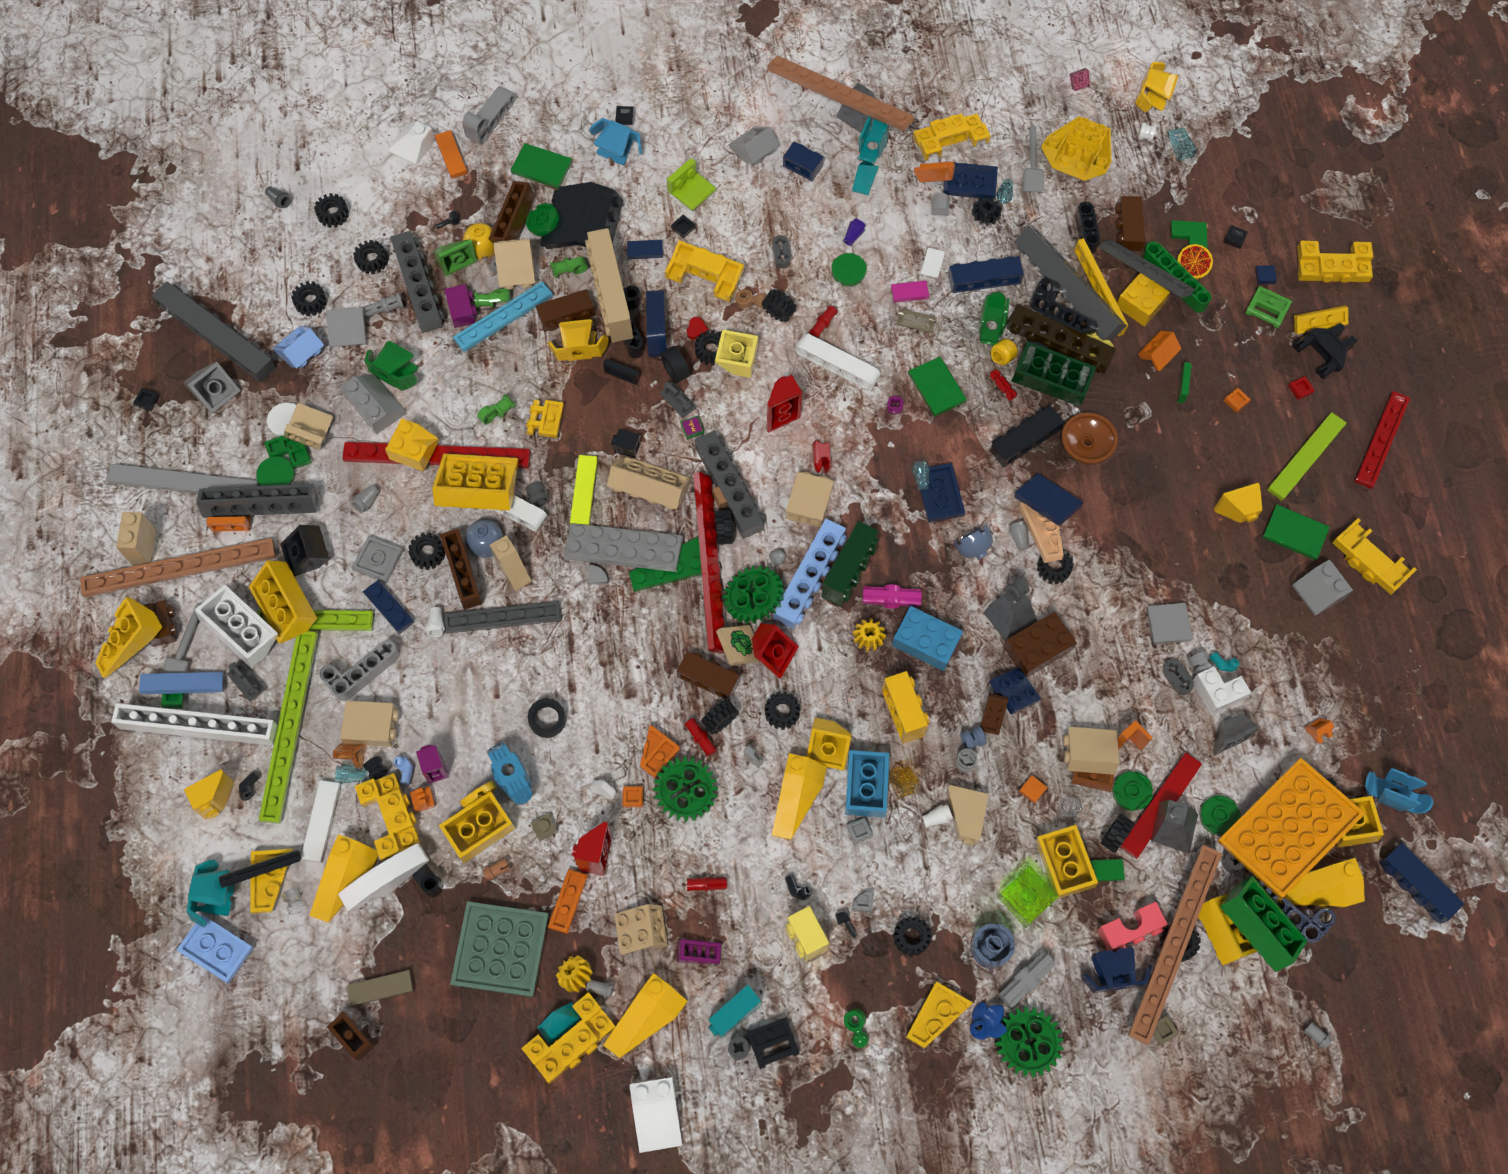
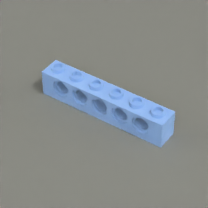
(828, 532)

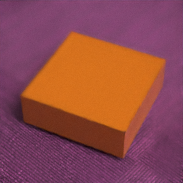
(1237, 400)
(1033, 789)
(632, 797)

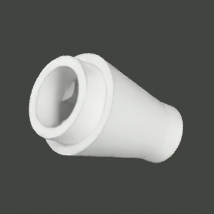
(435, 623)
(938, 816)

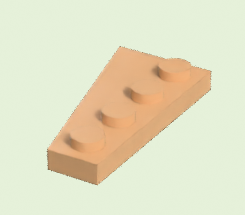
(1044, 533)

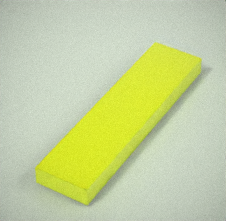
(584, 490)

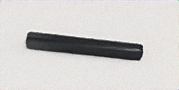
(259, 868)

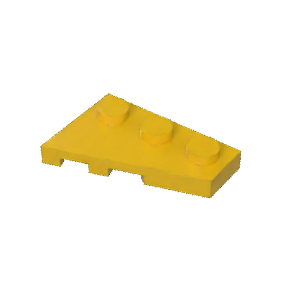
(266, 887)
(937, 1014)

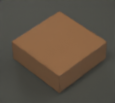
(719, 498)

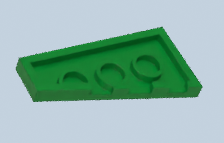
(688, 567)

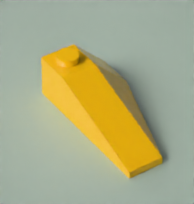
(130, 633)
(799, 789)
(345, 864)
(1330, 886)
(648, 1013)

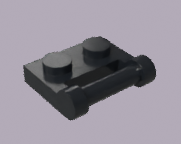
(769, 1036)

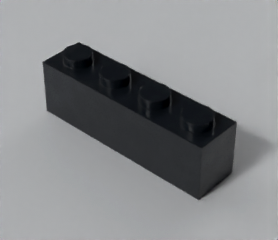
(1026, 436)

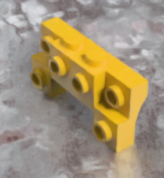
(950, 131)
(705, 265)
(1333, 266)
(1370, 560)
(394, 812)
(572, 1045)

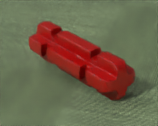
(1003, 384)

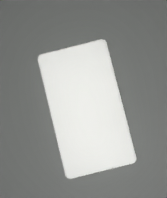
(932, 262)

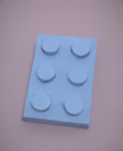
(215, 949)

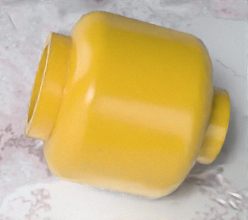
(1004, 352)

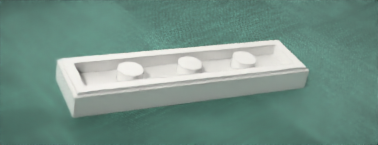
(320, 821)

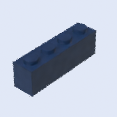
(985, 274)
(1421, 883)

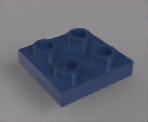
(1016, 688)

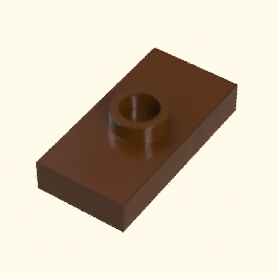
(994, 713)

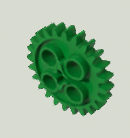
(737, 596)
(676, 774)
(1046, 1036)

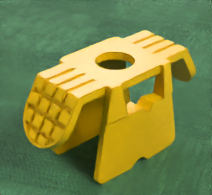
(1160, 85)
(579, 339)

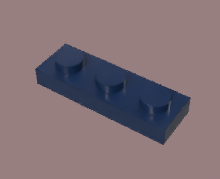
(388, 607)

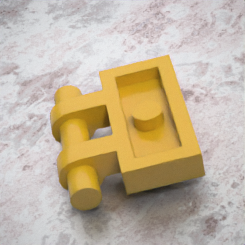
(550, 420)

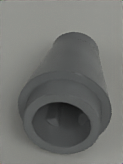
(278, 197)

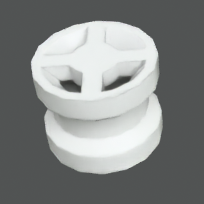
(1147, 132)

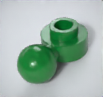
(859, 1038)

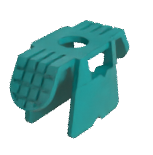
(877, 134)
(207, 890)

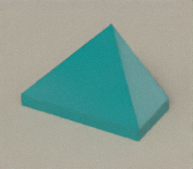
(864, 178)
(559, 1023)

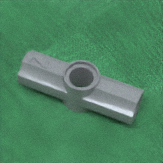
(1027, 979)

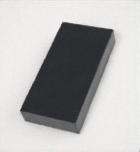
(621, 371)

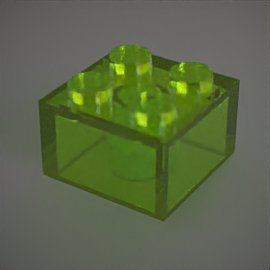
(1027, 897)

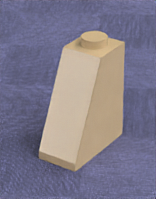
(510, 563)
(968, 813)

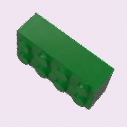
(1264, 924)

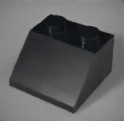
(304, 549)

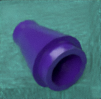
(854, 231)

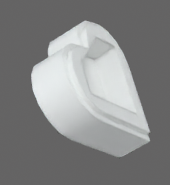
(603, 788)

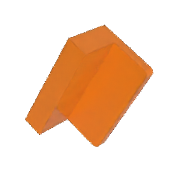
(935, 171)
(1161, 349)
(229, 524)
(1136, 734)

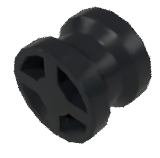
(375, 768)

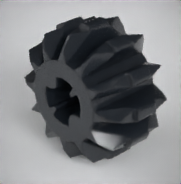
(986, 210)

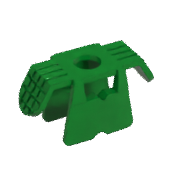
(993, 310)
(393, 363)

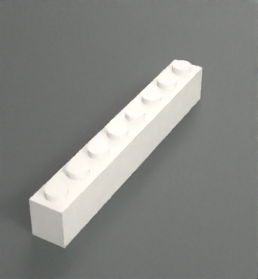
(194, 724)

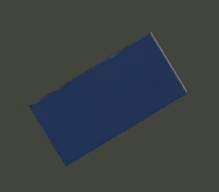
(644, 249)

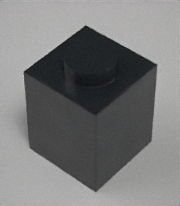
(626, 443)

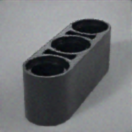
(1087, 225)

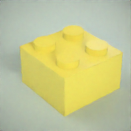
(806, 933)

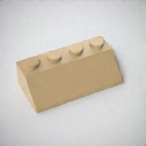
(648, 482)

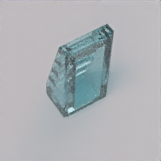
(1181, 153)

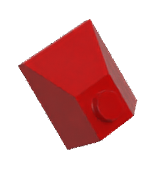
(773, 648)

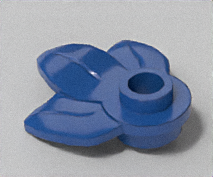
(990, 1020)

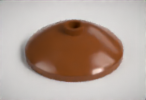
(1091, 429)

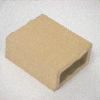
(514, 263)
(809, 499)
(136, 538)
(369, 723)
(1091, 750)

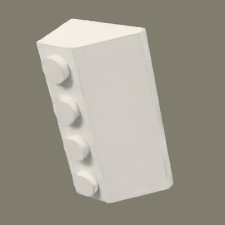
(237, 626)

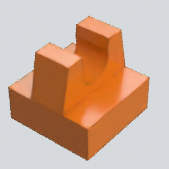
(1318, 728)
(422, 799)

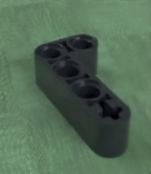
(633, 303)
(1064, 312)

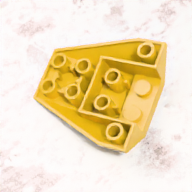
(1079, 148)

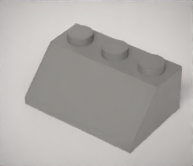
(372, 402)

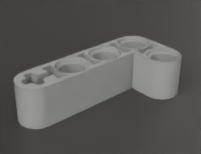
(481, 125)
(361, 667)

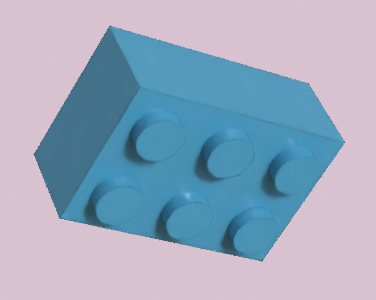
(927, 638)
(867, 783)

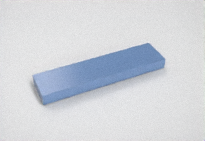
(181, 683)

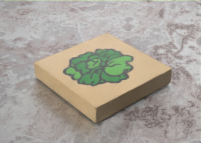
(737, 644)

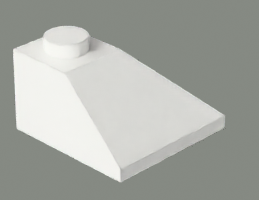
(412, 142)

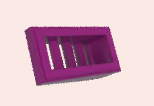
(682, 943)

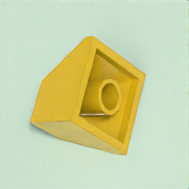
(1241, 504)
(829, 743)

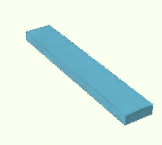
(502, 316)

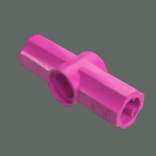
(892, 596)

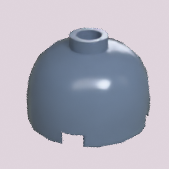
(480, 536)
(975, 543)

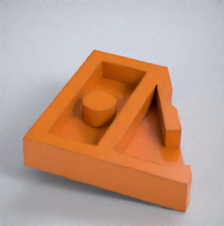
(657, 752)

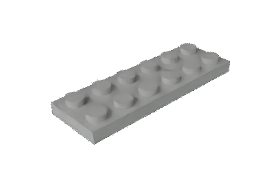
(623, 547)

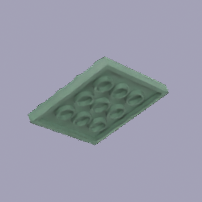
(500, 949)

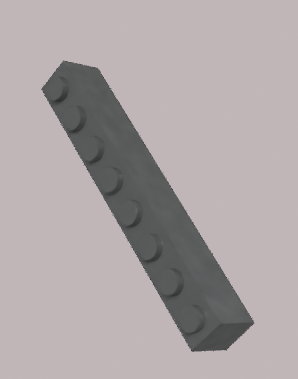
(1072, 285)
(213, 331)

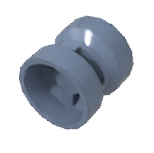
(973, 738)

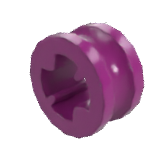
(894, 410)

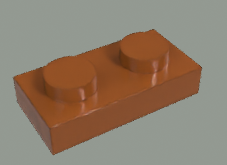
(1093, 780)

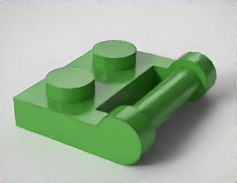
(1271, 302)

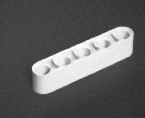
(837, 361)
(524, 514)

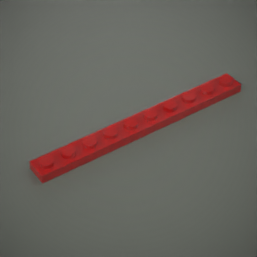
(377, 454)
(709, 560)

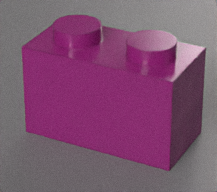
(460, 306)
(431, 763)

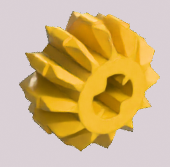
(867, 628)
(574, 974)

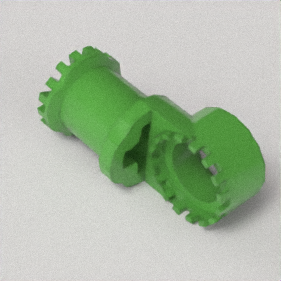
(569, 266)
(497, 295)
(488, 413)

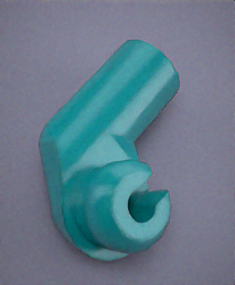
(1224, 665)

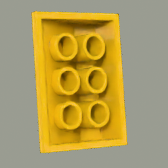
(475, 482)

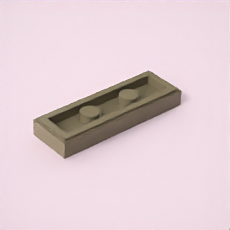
(380, 988)

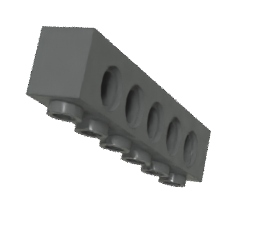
(429, 319)
(712, 443)
(257, 500)

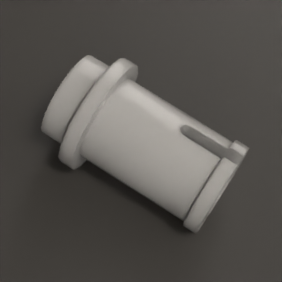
(600, 988)
(1318, 1035)

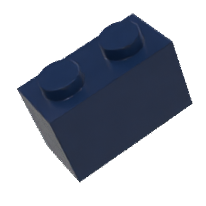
(803, 161)

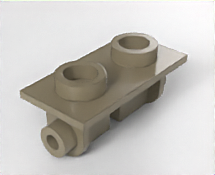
(916, 320)

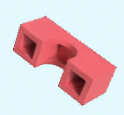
(1149, 921)

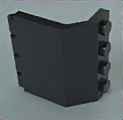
(582, 210)

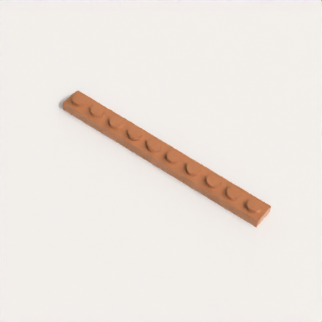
(840, 93)
(177, 567)
(1174, 945)

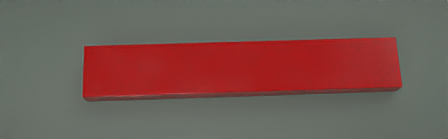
(1382, 440)
(1170, 790)

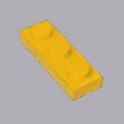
(1321, 319)

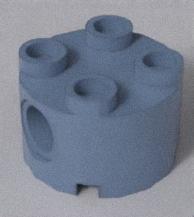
(992, 946)

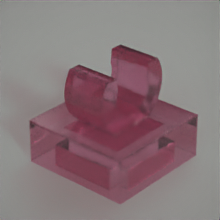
(1079, 79)

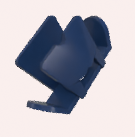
(1115, 971)

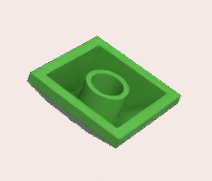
(455, 256)

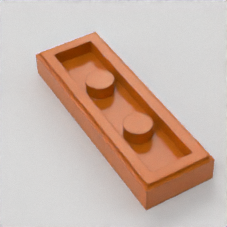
(450, 154)
(568, 901)

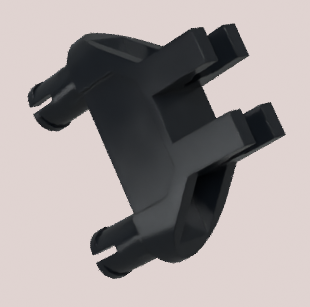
(1328, 346)

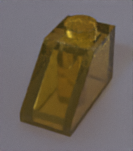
(903, 781)

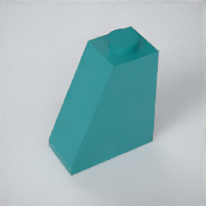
(734, 1012)

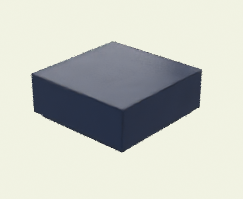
(1265, 274)

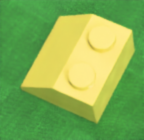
(737, 352)

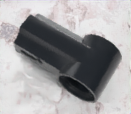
(424, 877)

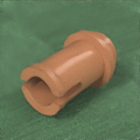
(496, 869)

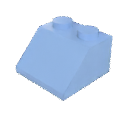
(299, 347)

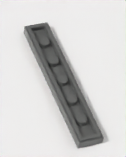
(1146, 268)
(502, 617)

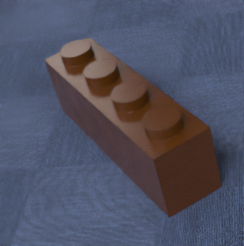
(513, 212)
(461, 569)

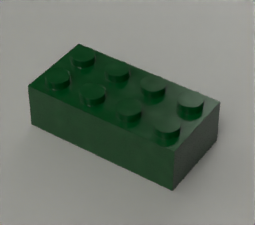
(1054, 374)
(850, 564)

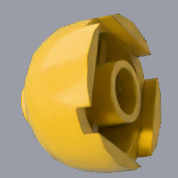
(479, 235)

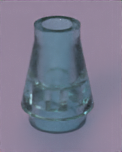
(1005, 192)
(921, 474)
(349, 774)

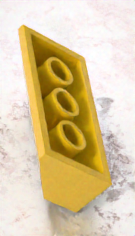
(282, 601)

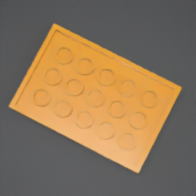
(1291, 828)

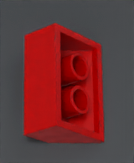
(784, 403)
(593, 850)

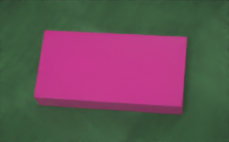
(909, 291)

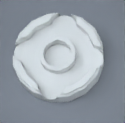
(280, 417)

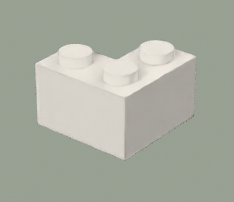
(1216, 693)

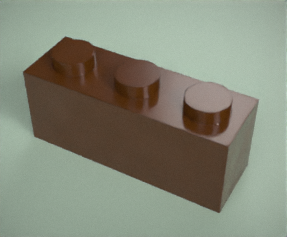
(1130, 223)
(565, 309)
(708, 675)

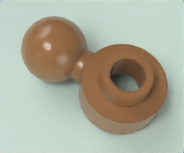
(749, 299)

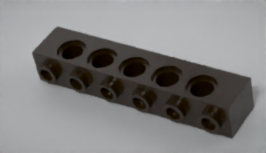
(1056, 330)

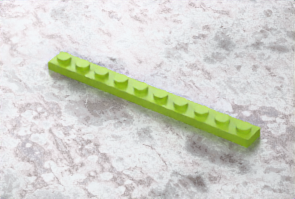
(288, 728)

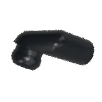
(245, 786)
(797, 891)

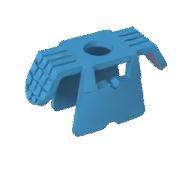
(614, 140)
(518, 783)
(1406, 799)

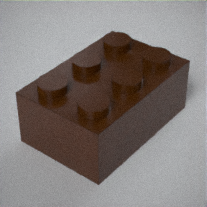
(1040, 644)

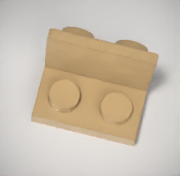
(308, 426)
(640, 928)

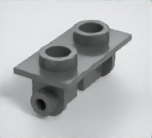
(677, 399)
(245, 680)

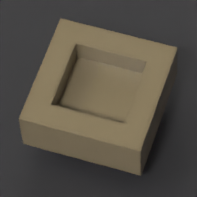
(544, 827)
(1164, 1031)

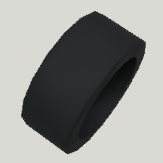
(675, 364)
(543, 703)

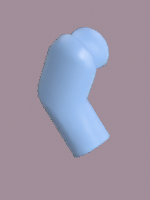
(405, 767)

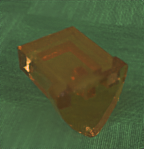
(350, 751)

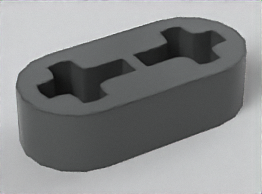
(785, 251)
(1179, 676)

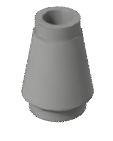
(364, 499)
(1020, 535)

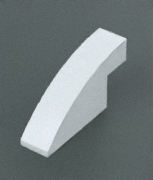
(383, 878)

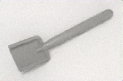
(1033, 178)
(176, 664)

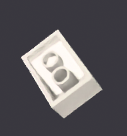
(655, 1115)

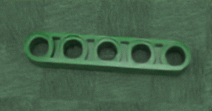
(1158, 256)

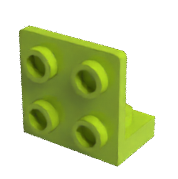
(689, 186)

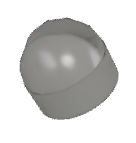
(777, 557)

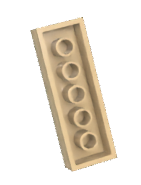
(608, 285)

